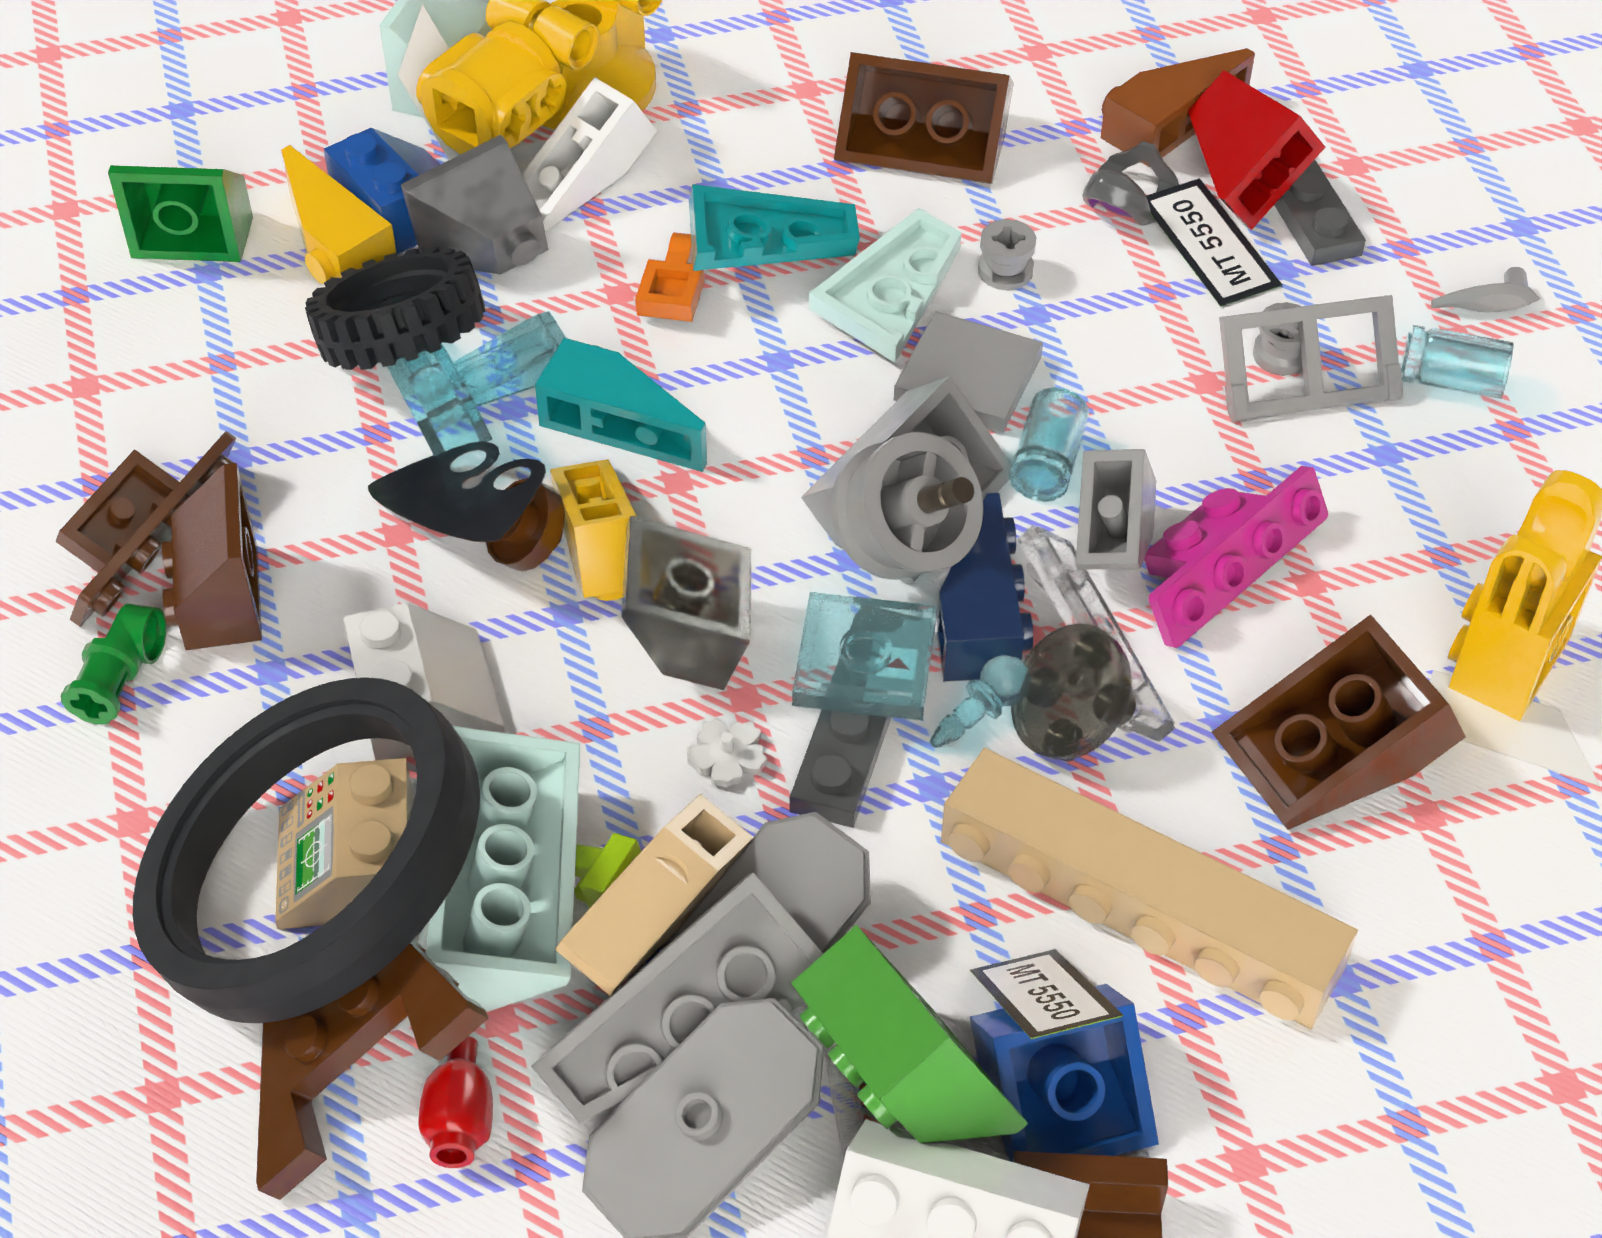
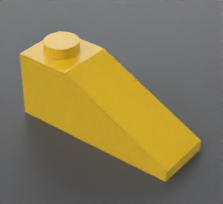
(333, 222)
(594, 525)

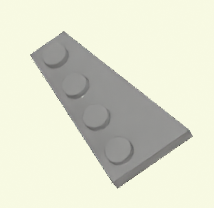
(731, 953)

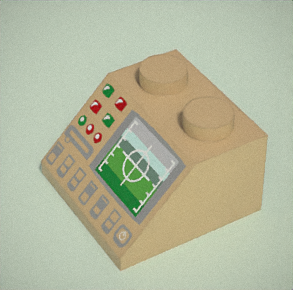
(338, 838)

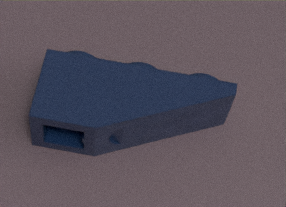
(980, 601)

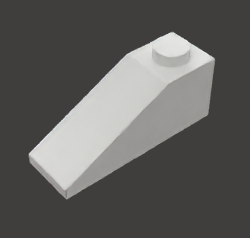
(587, 151)

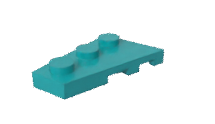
(766, 228)

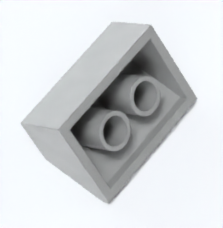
(931, 409)

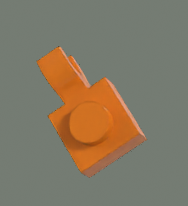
(671, 286)

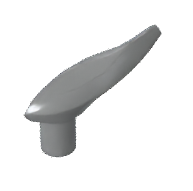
(1492, 297)

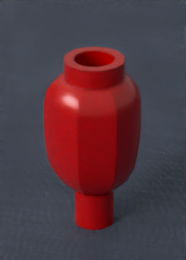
(456, 1108)

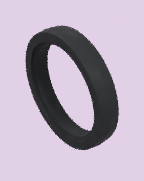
(377, 921)

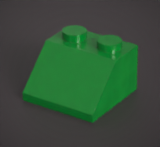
(182, 212)

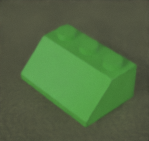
(899, 1047)

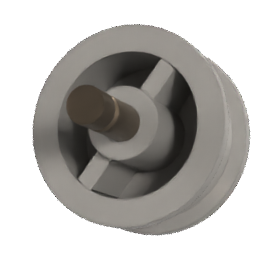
(907, 506)

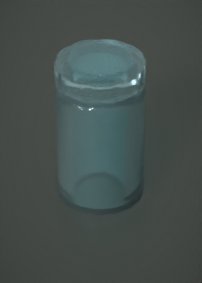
(1456, 361)
(1049, 444)

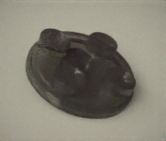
(1075, 693)

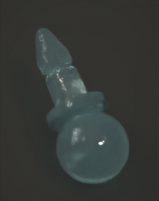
(1001, 684)

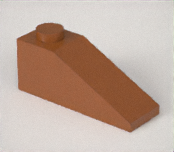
(1157, 101)

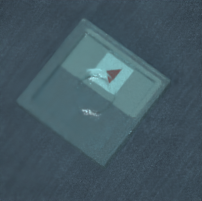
(865, 656)

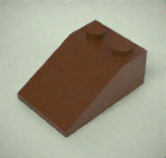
(1340, 727)

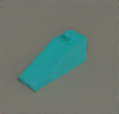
(614, 403)

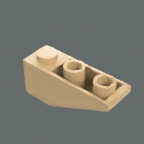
(654, 894)

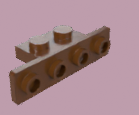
(126, 518)

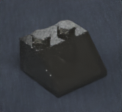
(687, 600)

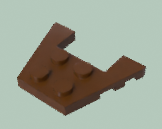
(317, 1047)

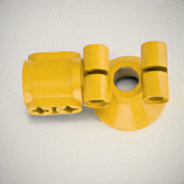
(535, 68)

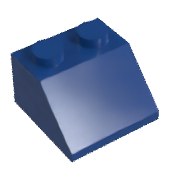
(373, 169)
(1073, 1087)

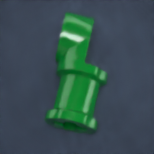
(110, 662)

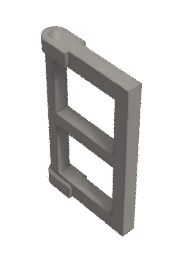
(1388, 364)

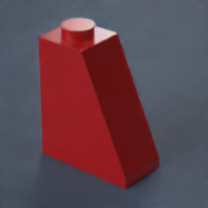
(1251, 146)

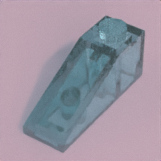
(439, 401)

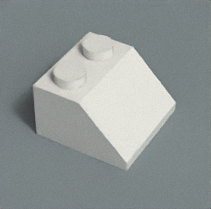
(431, 657)

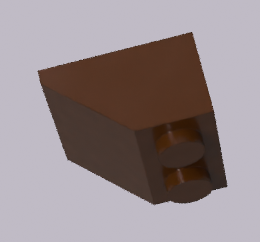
(213, 566)

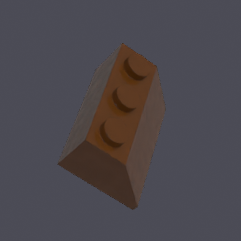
(923, 117)

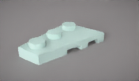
(889, 283)

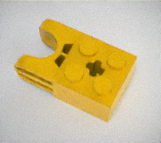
(1530, 598)

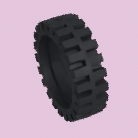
(395, 308)

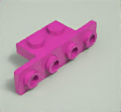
(1227, 549)

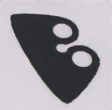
(434, 494)

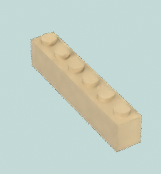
(1148, 887)

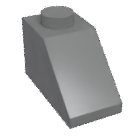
(1115, 509)

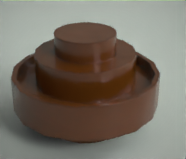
(533, 534)

